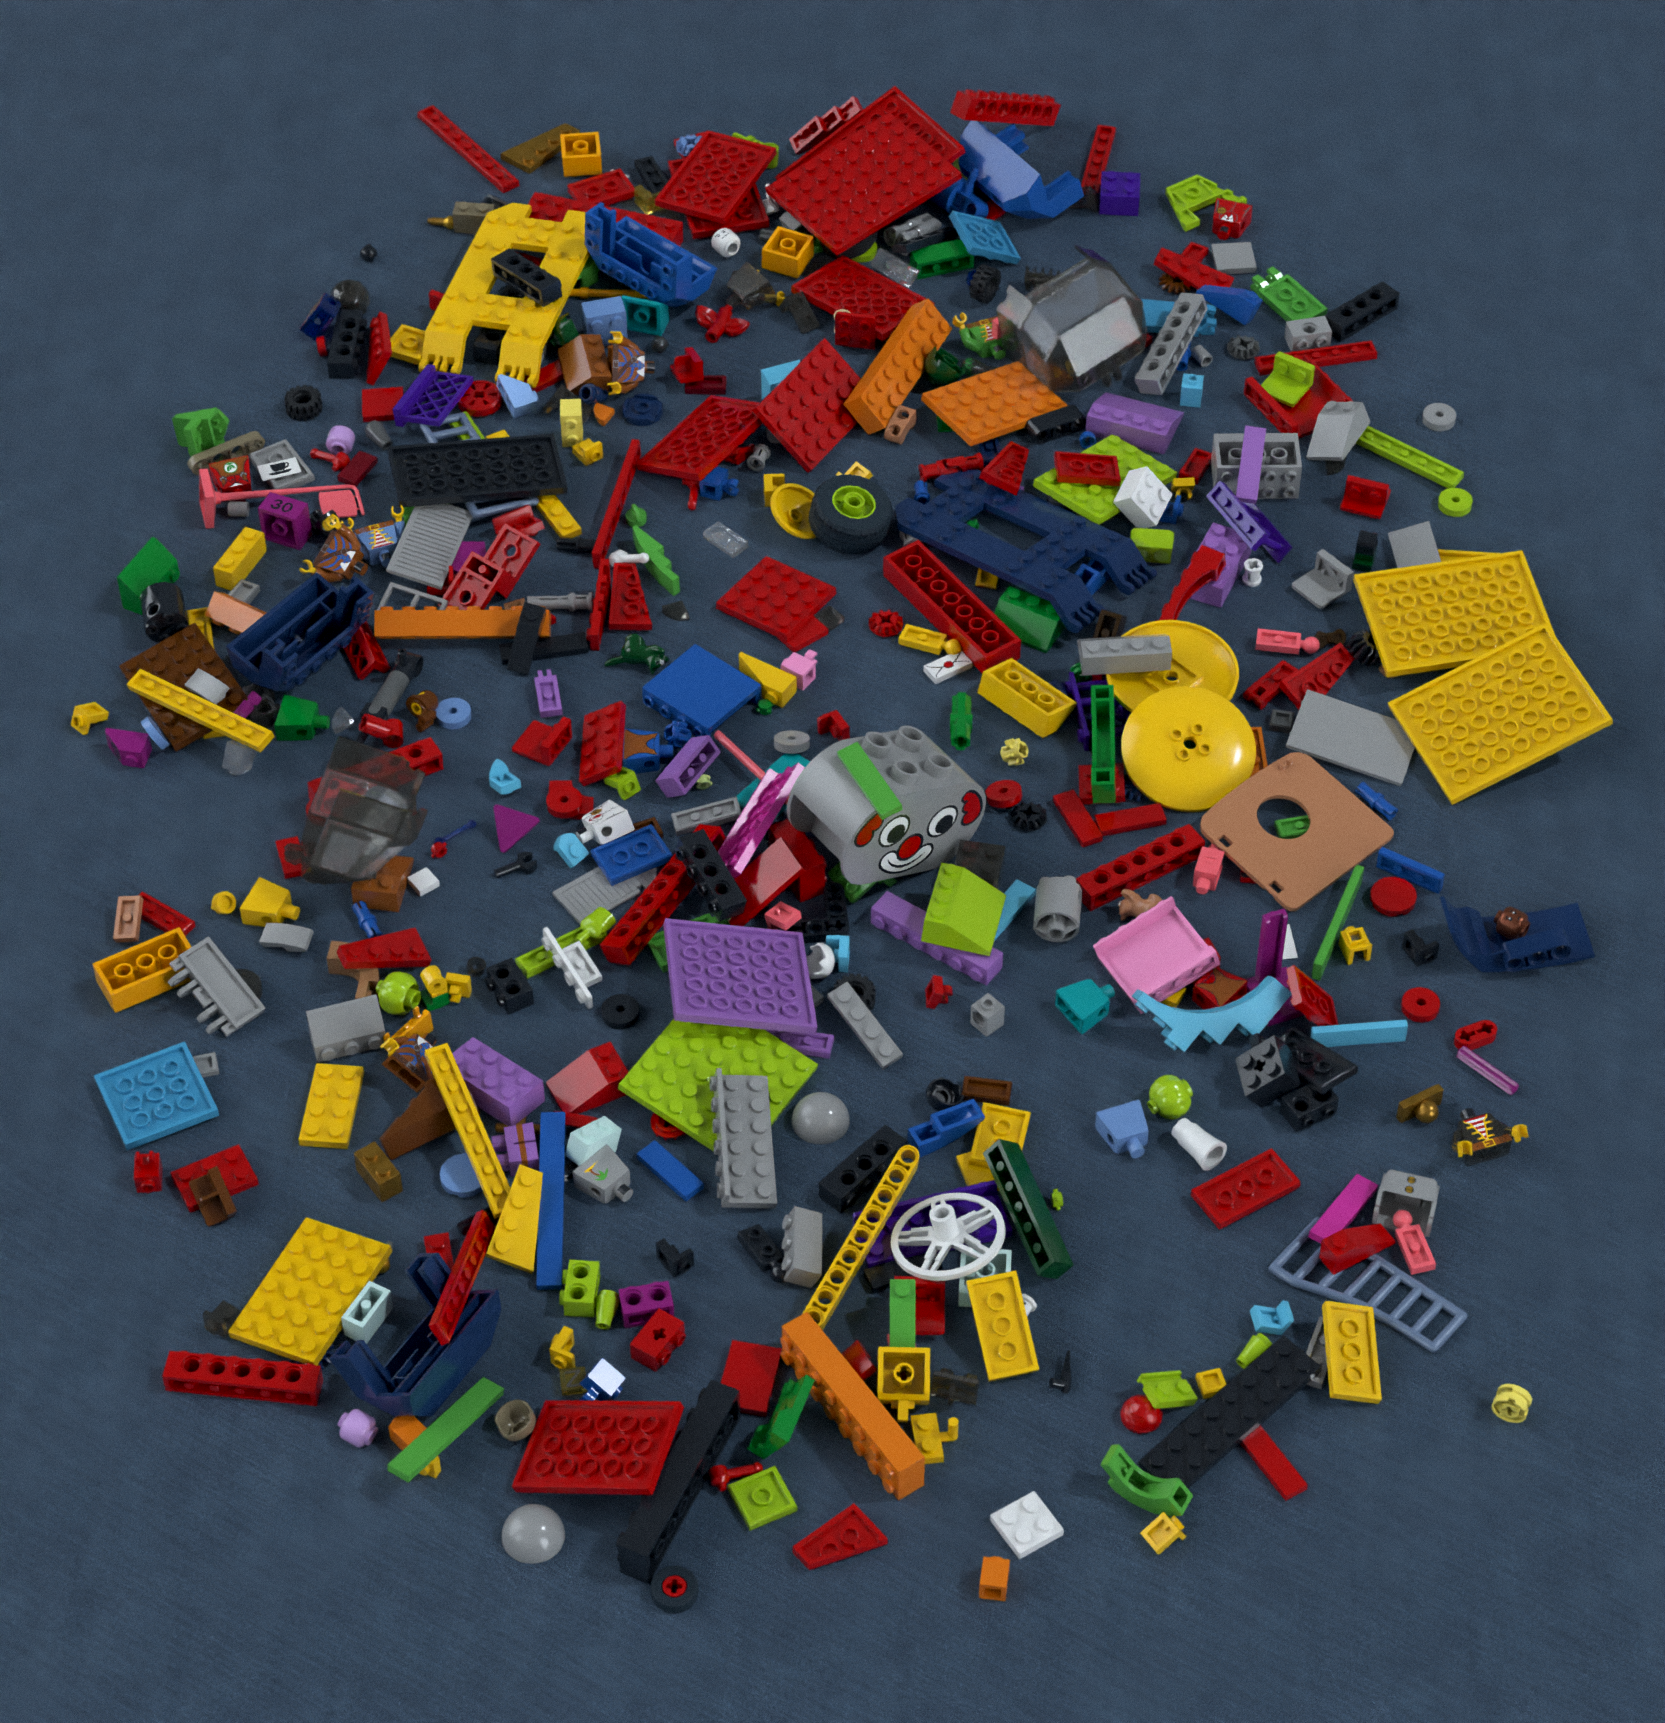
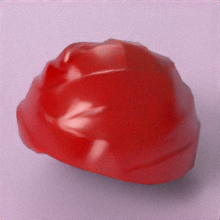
(1139, 1415)

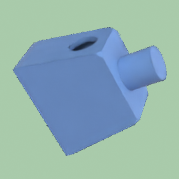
(1124, 1128)

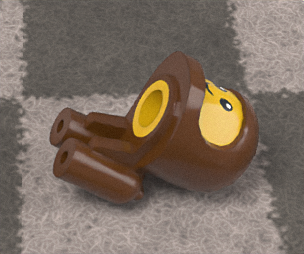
(423, 708)

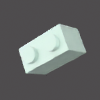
(591, 1138)
(367, 1312)

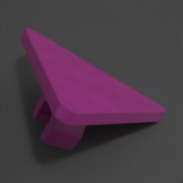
(512, 826)

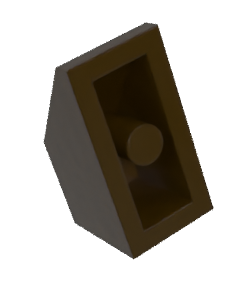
(1110, 624)

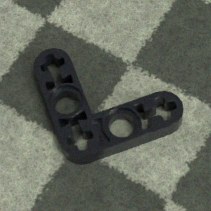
(831, 921)

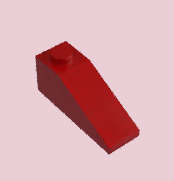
(1353, 1246)

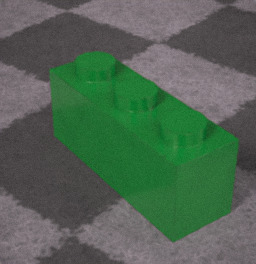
(941, 259)

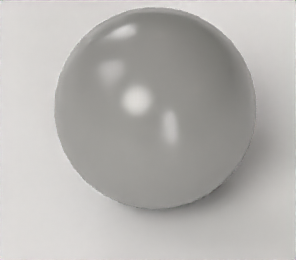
(820, 1118)
(533, 1534)

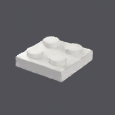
(1026, 1525)

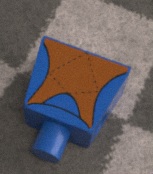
(643, 750)

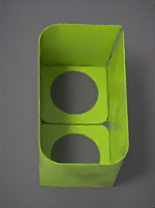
(1154, 544)

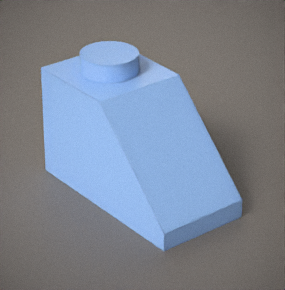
(517, 396)

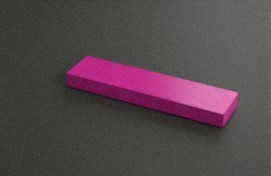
(1344, 1208)

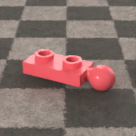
(1285, 642)
(1412, 1243)

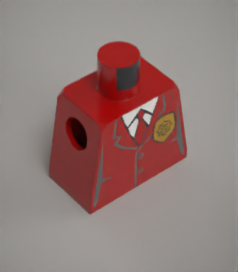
(1231, 218)

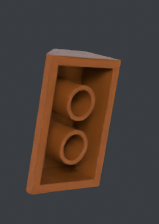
(584, 362)

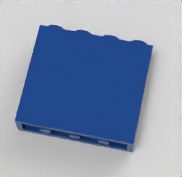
(700, 691)

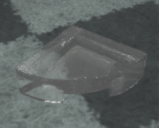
(341, 720)

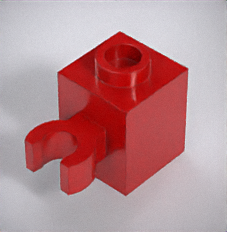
(148, 1172)

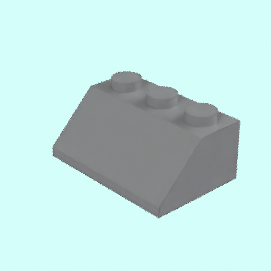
(346, 1028)

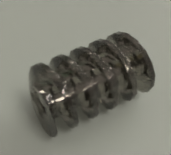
(1036, 279)

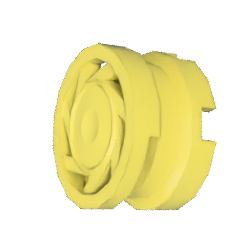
(1511, 1403)

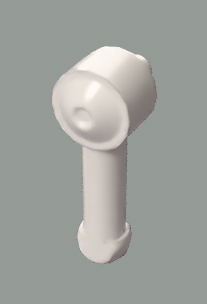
(623, 557)

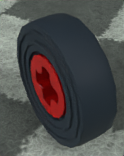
(686, 1592)

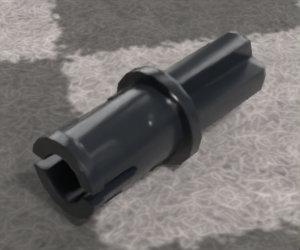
(578, 545)

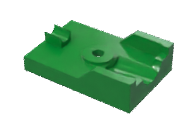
(777, 1433)

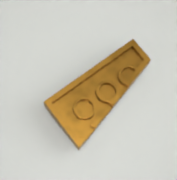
(538, 150)

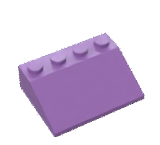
(1133, 421)

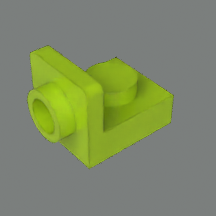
(625, 782)

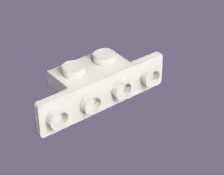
(576, 964)

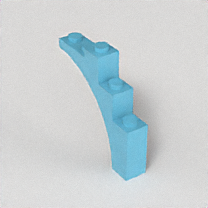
(1250, 1013)

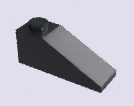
(526, 638)

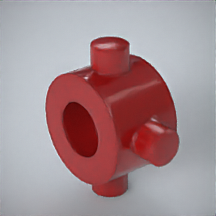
(438, 849)

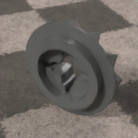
(1236, 347)

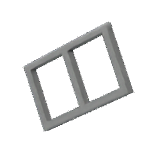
(418, 594)

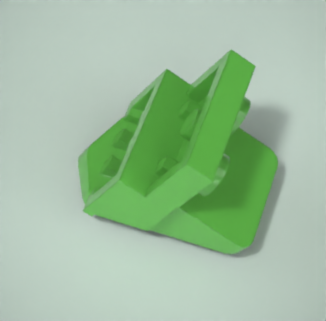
(200, 429)

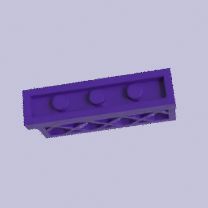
(419, 392)

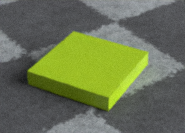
(762, 1498)

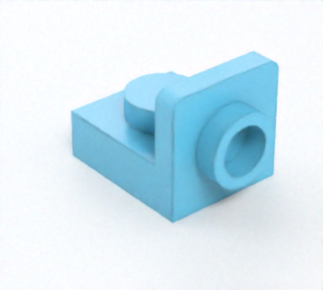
(841, 948)

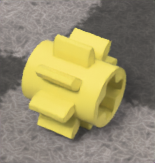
(1014, 751)

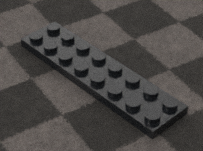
(1232, 1414)

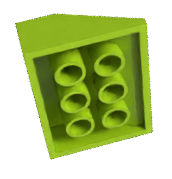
(963, 911)

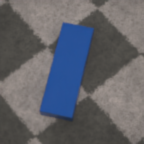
(1410, 870)
(670, 1170)

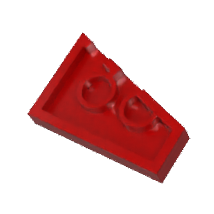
(839, 1538)

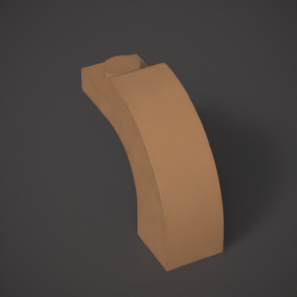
(367, 977)

